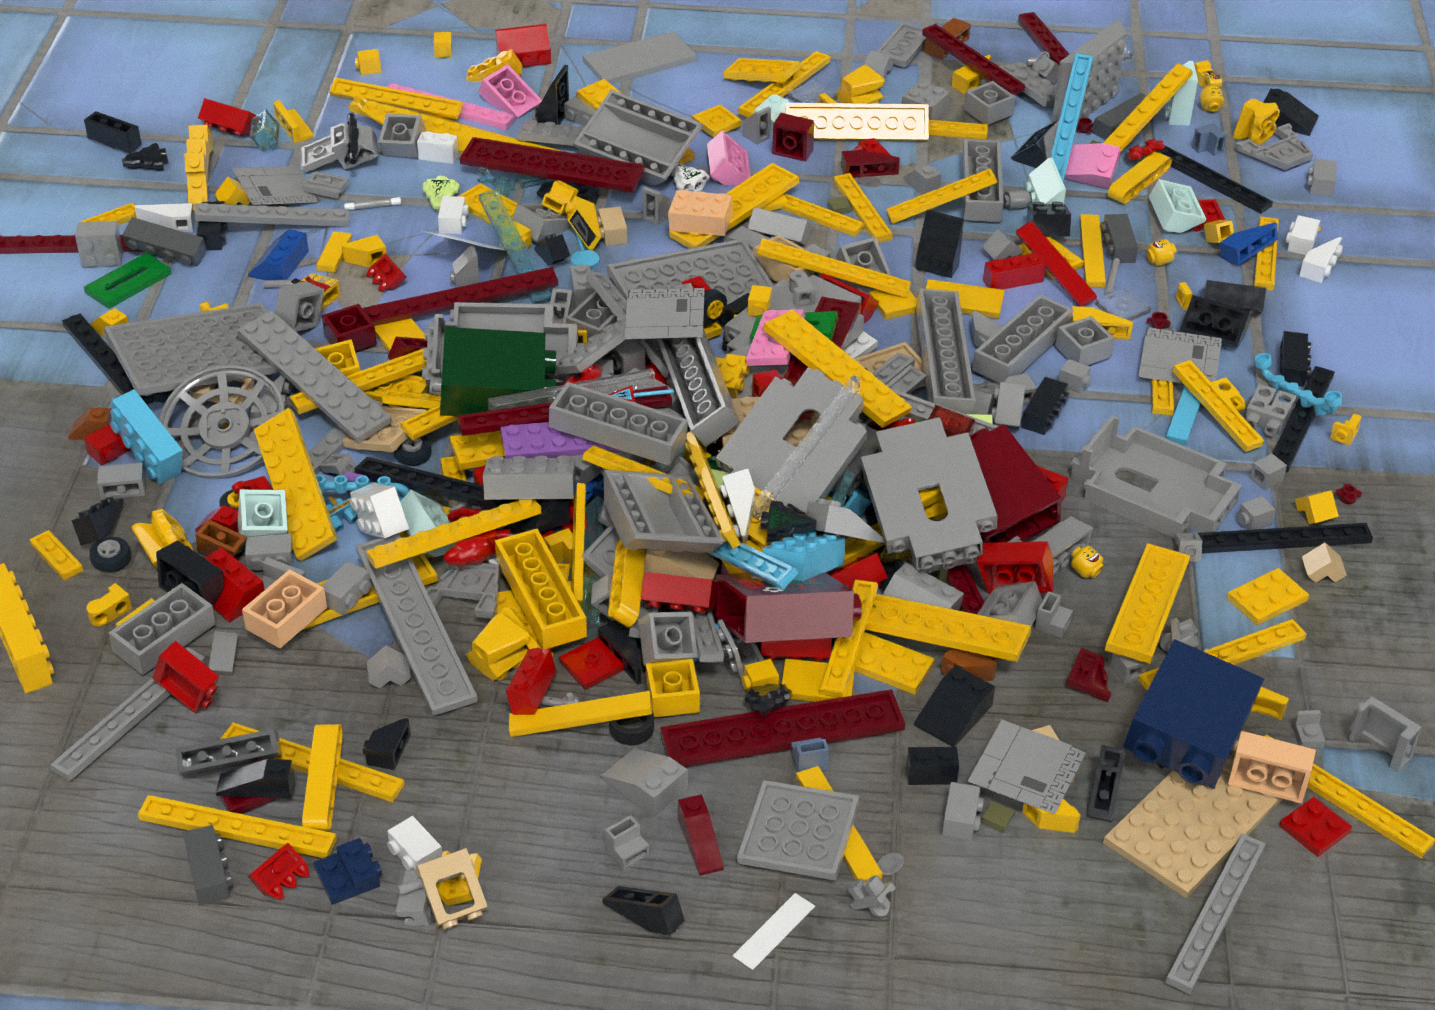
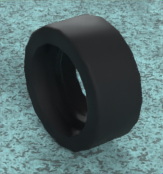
(632, 736)

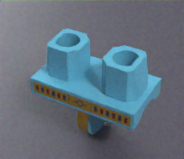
(338, 510)

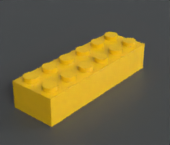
(540, 589)
(20, 637)

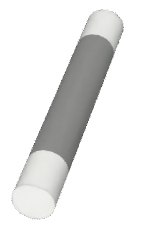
(372, 204)

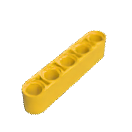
(1139, 177)
(626, 584)
(322, 777)

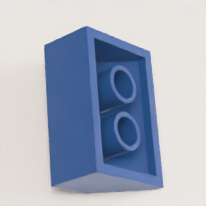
(281, 257)

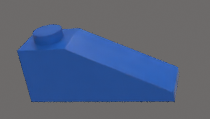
(1247, 243)

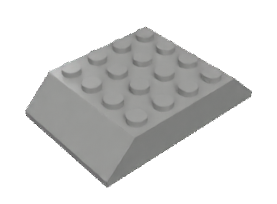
(1105, 70)
(638, 134)
(658, 519)

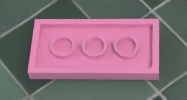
(766, 349)

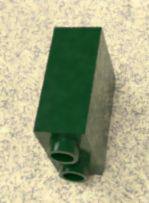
(491, 365)

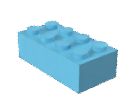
(146, 437)
(809, 553)

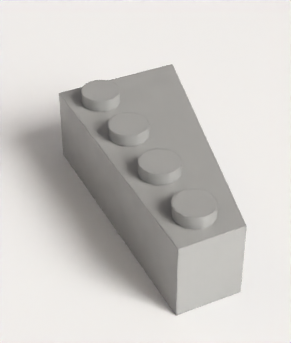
(1065, 539)

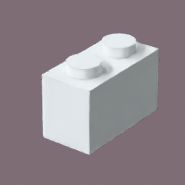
(437, 147)
(452, 215)
(1302, 235)
(412, 844)

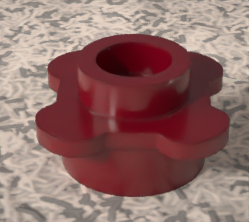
(1084, 125)
(1158, 320)
(1348, 494)

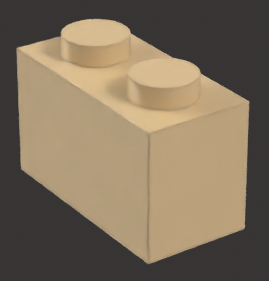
(612, 226)

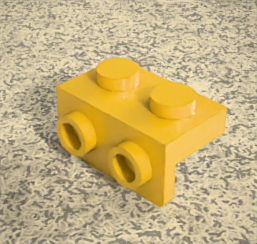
(456, 889)

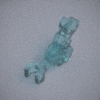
(500, 182)
(840, 493)

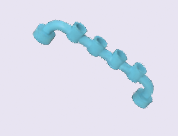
(1321, 405)
(341, 485)

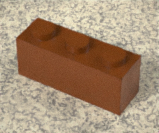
(957, 28)

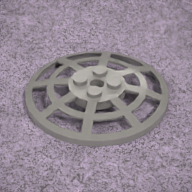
(220, 413)

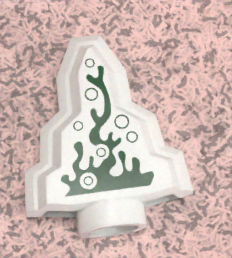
(689, 178)

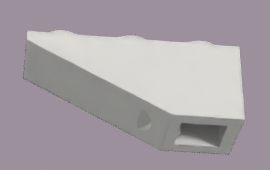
(173, 216)
(1321, 260)
(741, 495)

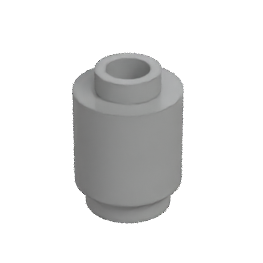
(1016, 199)

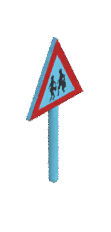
(627, 393)

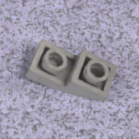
(223, 652)

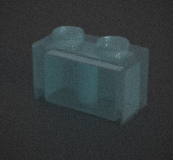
(265, 131)

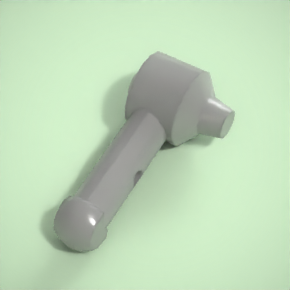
(551, 701)

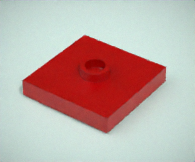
(591, 663)

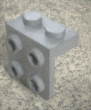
(739, 651)

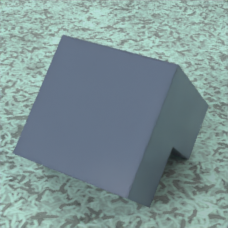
(1209, 139)
(810, 754)

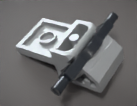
(347, 143)

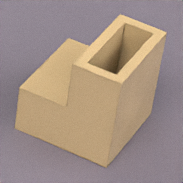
(1324, 562)

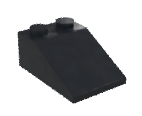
(552, 106)
(1292, 112)
(940, 244)
(955, 706)

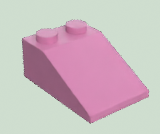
(508, 92)
(1093, 164)

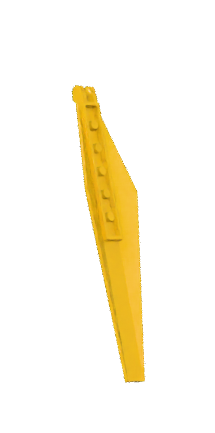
(434, 123)

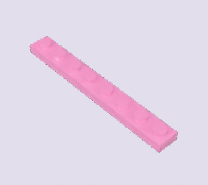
(471, 111)

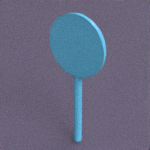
(584, 257)

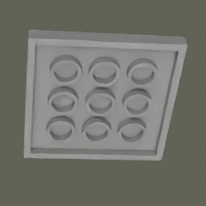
(799, 830)

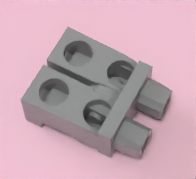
(1269, 411)

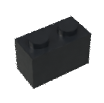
(932, 765)

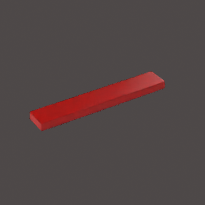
(1056, 264)

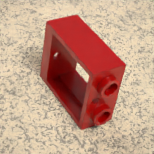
(186, 677)

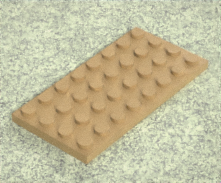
(1188, 828)

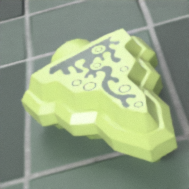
(439, 187)

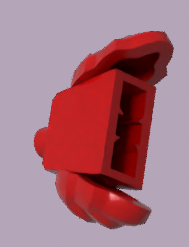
(473, 549)

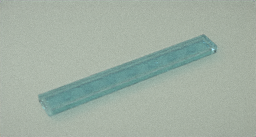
(511, 240)
(590, 577)

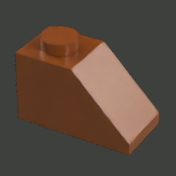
(90, 422)
(214, 536)
(972, 662)

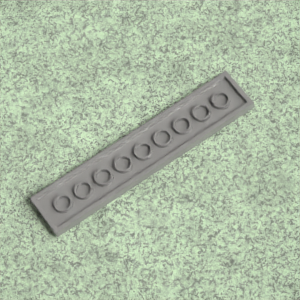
(315, 376)
(419, 632)

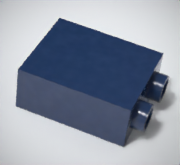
(1193, 714)

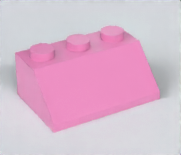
(727, 160)

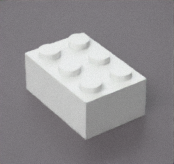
(378, 510)

